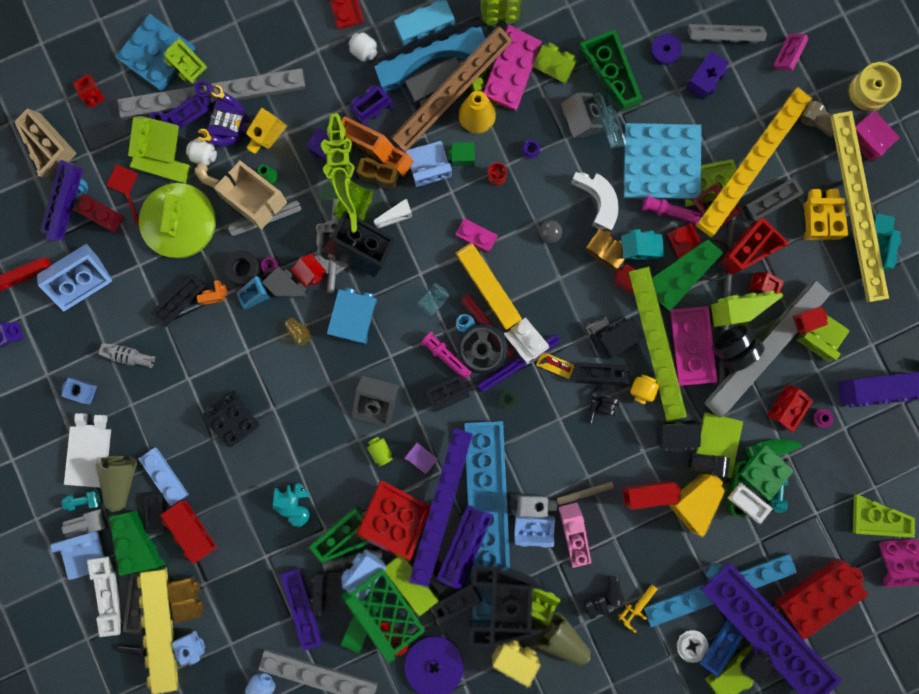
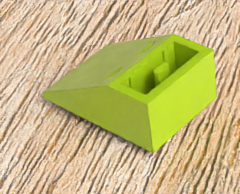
(741, 308)

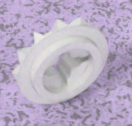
(700, 649)

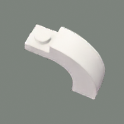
(605, 198)

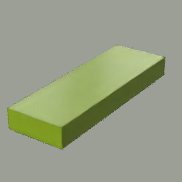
(173, 171)

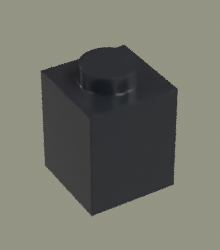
(756, 664)

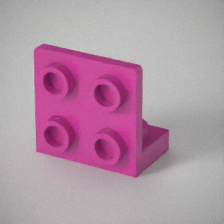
(874, 136)
(901, 562)

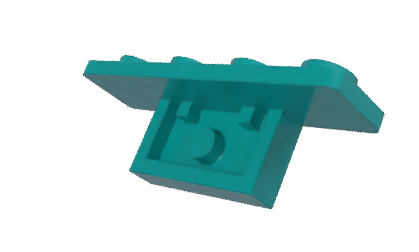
(888, 241)

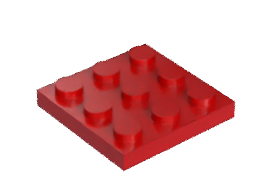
(393, 520)

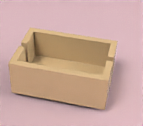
(251, 195)

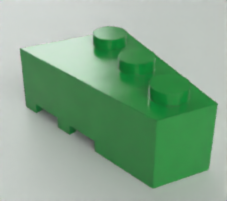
(340, 537)
(132, 545)

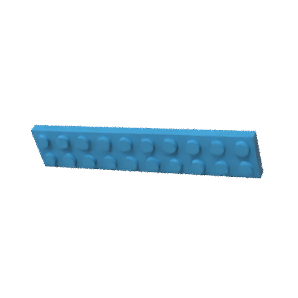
(488, 493)

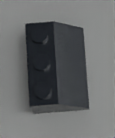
(363, 249)

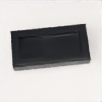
(153, 508)

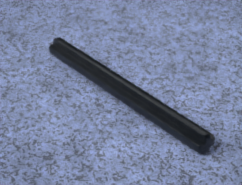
(426, 41)

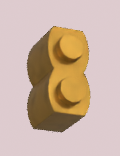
(382, 174)
(606, 249)
(185, 599)

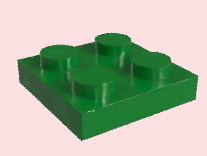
(766, 472)

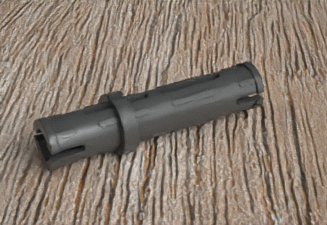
(346, 560)

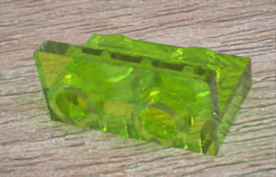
(361, 199)

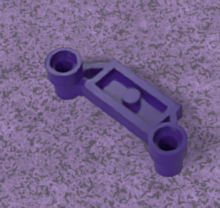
(190, 109)

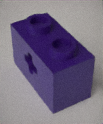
(713, 66)

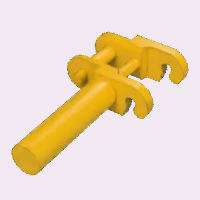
(638, 607)

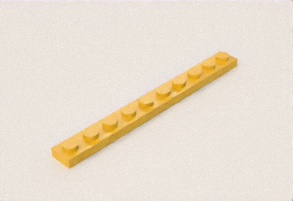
(753, 162)

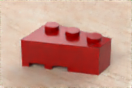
(753, 245)

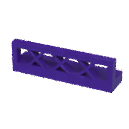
(64, 200)
(464, 547)

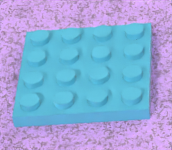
(662, 161)

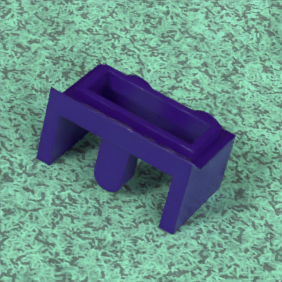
(375, 109)

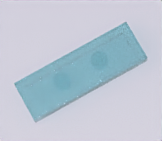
(610, 119)

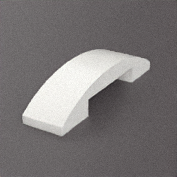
(107, 596)

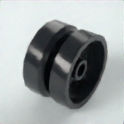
(738, 347)

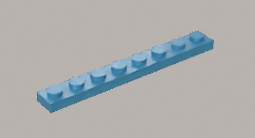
(695, 599)

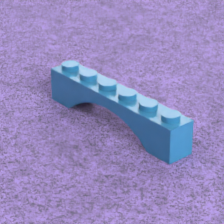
(396, 71)

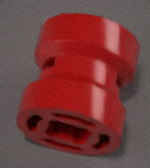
(497, 170)

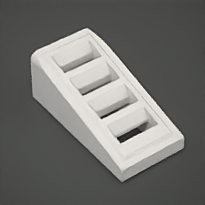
(395, 214)

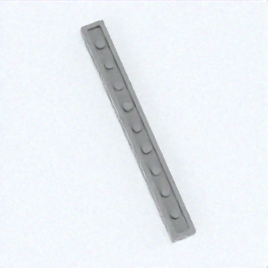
(238, 89)

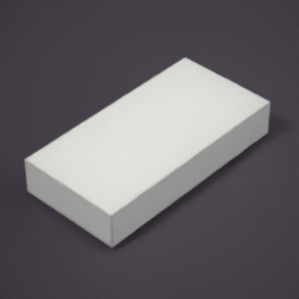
(749, 503)

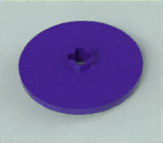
(434, 650)

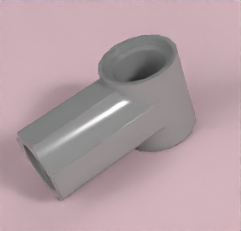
(87, 523)

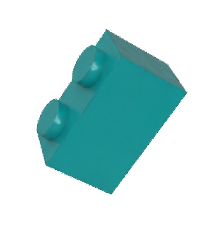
(642, 245)

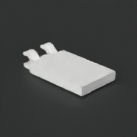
(84, 447)

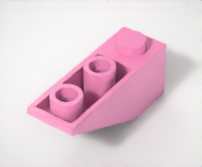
(575, 534)

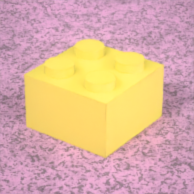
(516, 661)

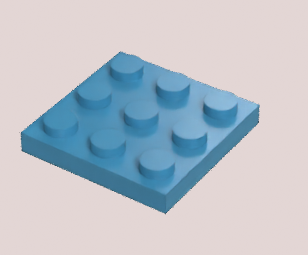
(145, 52)

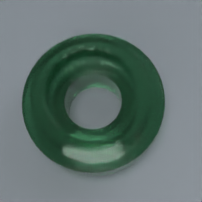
(512, 395)

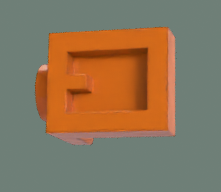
(211, 297)

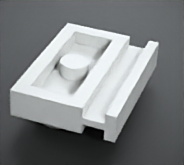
(526, 340)

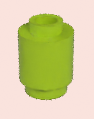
(379, 451)

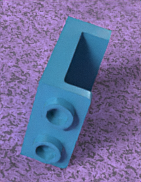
(352, 315)

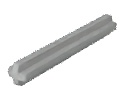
(246, 225)

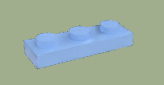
(163, 476)

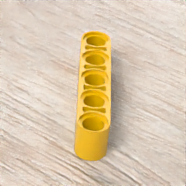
(488, 286)

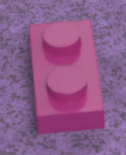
(790, 52)
(476, 234)

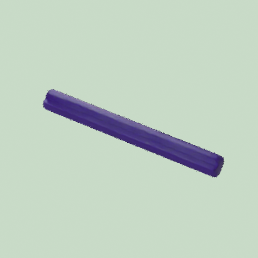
(512, 367)

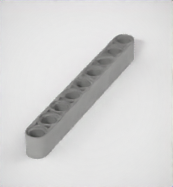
(774, 341)

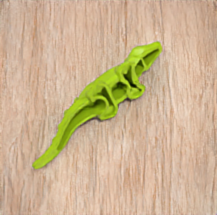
(338, 168)

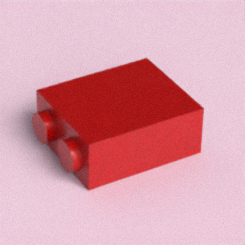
(651, 494)

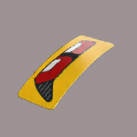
(555, 365)

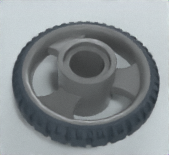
(468, 356)

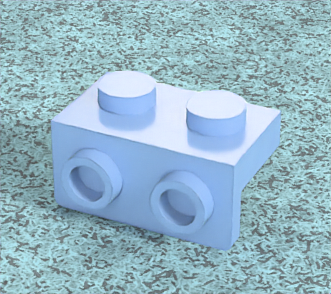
(534, 531)

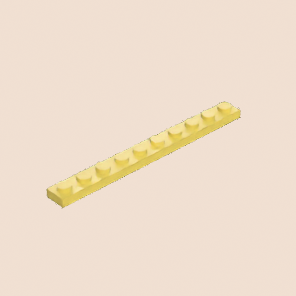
(859, 206)

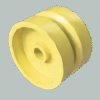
(875, 86)

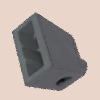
(524, 505)

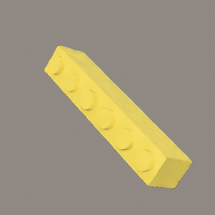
(159, 630)

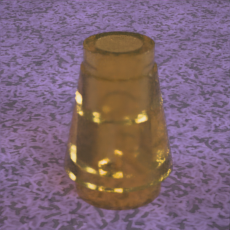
(298, 332)

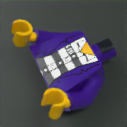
(227, 121)

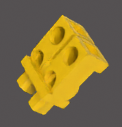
(825, 216)

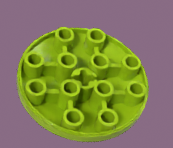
(177, 220)

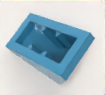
(253, 293)

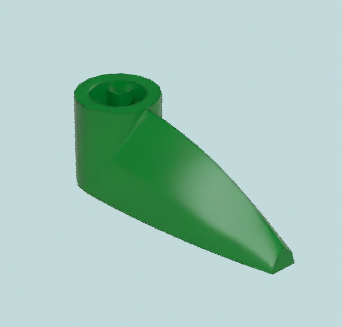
(778, 446)

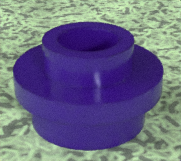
(531, 143)

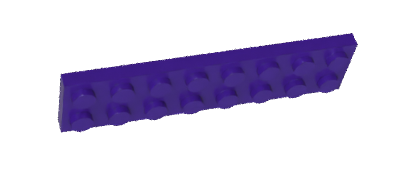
(769, 631)

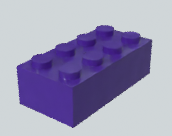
(879, 390)

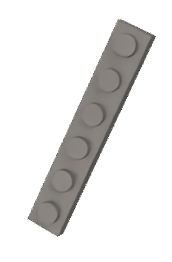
(314, 674)

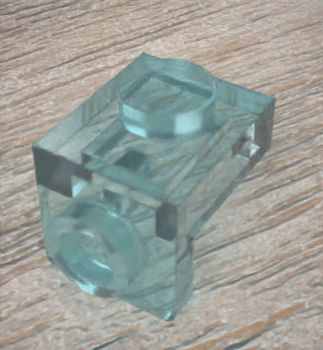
(433, 300)

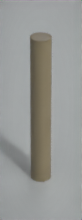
(585, 493)

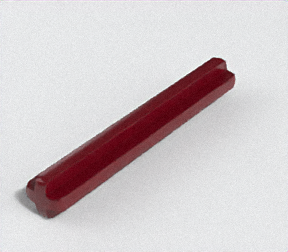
(481, 318)

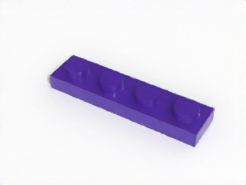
(300, 609)

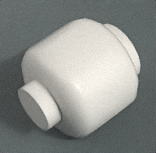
(363, 47)
(201, 152)

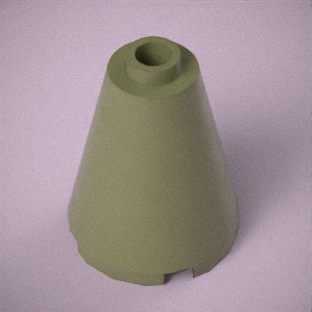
(115, 480)
(563, 641)

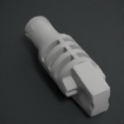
(125, 355)

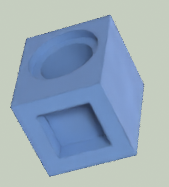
(86, 390)

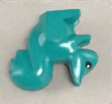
(287, 504)

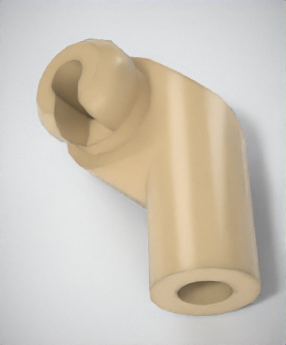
(201, 173)

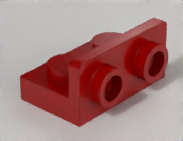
(790, 407)

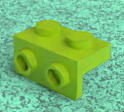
(181, 57)
(555, 62)
(543, 606)

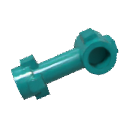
(92, 498)
(778, 504)

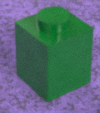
(462, 154)

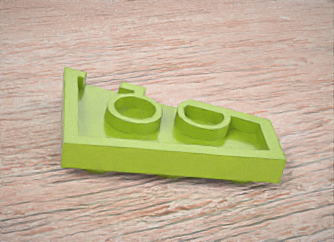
(878, 519)

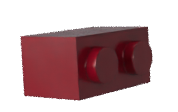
(99, 213)

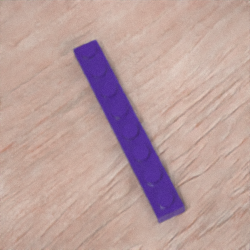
(440, 508)

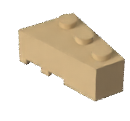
(43, 142)

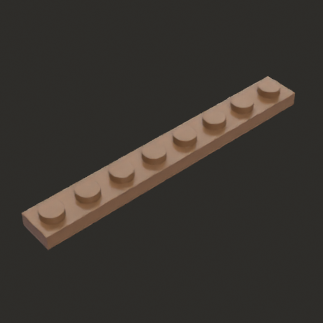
(452, 88)

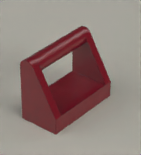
(716, 188)

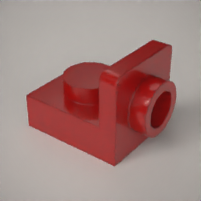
(88, 91)
(765, 282)

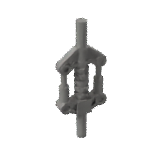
(331, 266)

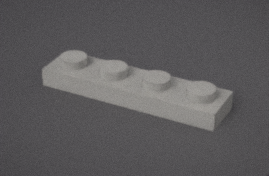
(725, 32)

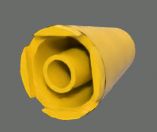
(477, 113)

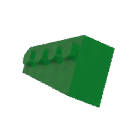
(612, 68)
(682, 274)

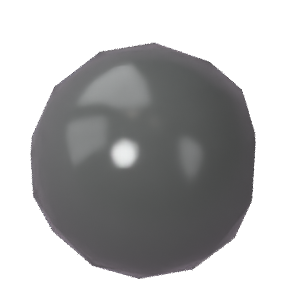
(550, 231)

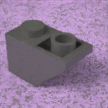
(282, 285)

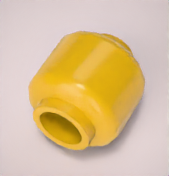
(644, 389)

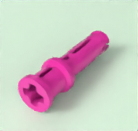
(662, 207)
(438, 349)

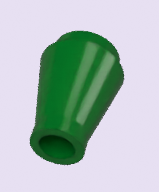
(267, 173)

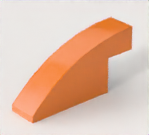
(376, 146)

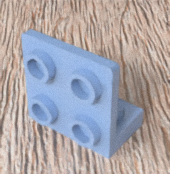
(429, 163)
(77, 552)

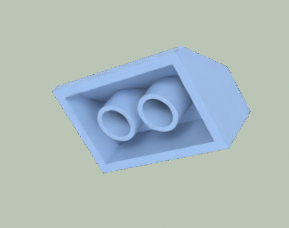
(74, 278)

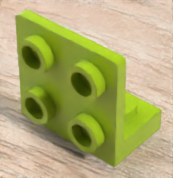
(153, 139)
(825, 340)

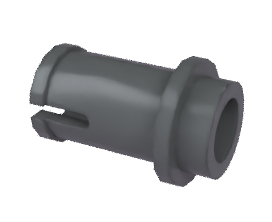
(596, 326)

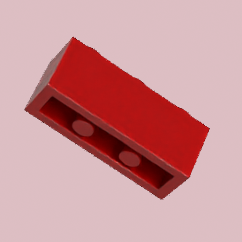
(188, 532)

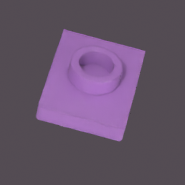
(421, 458)

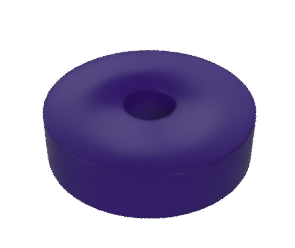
(666, 41)

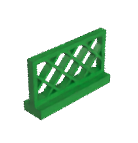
(369, 624)

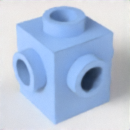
(188, 648)

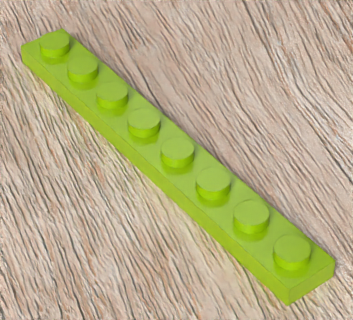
(657, 343)

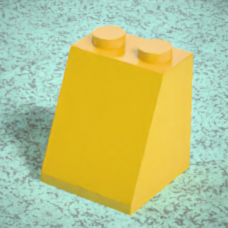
(699, 503)

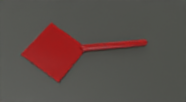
(122, 181)

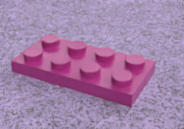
(512, 69)
(693, 345)

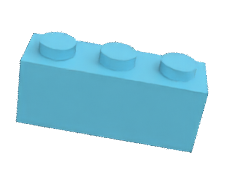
(424, 21)

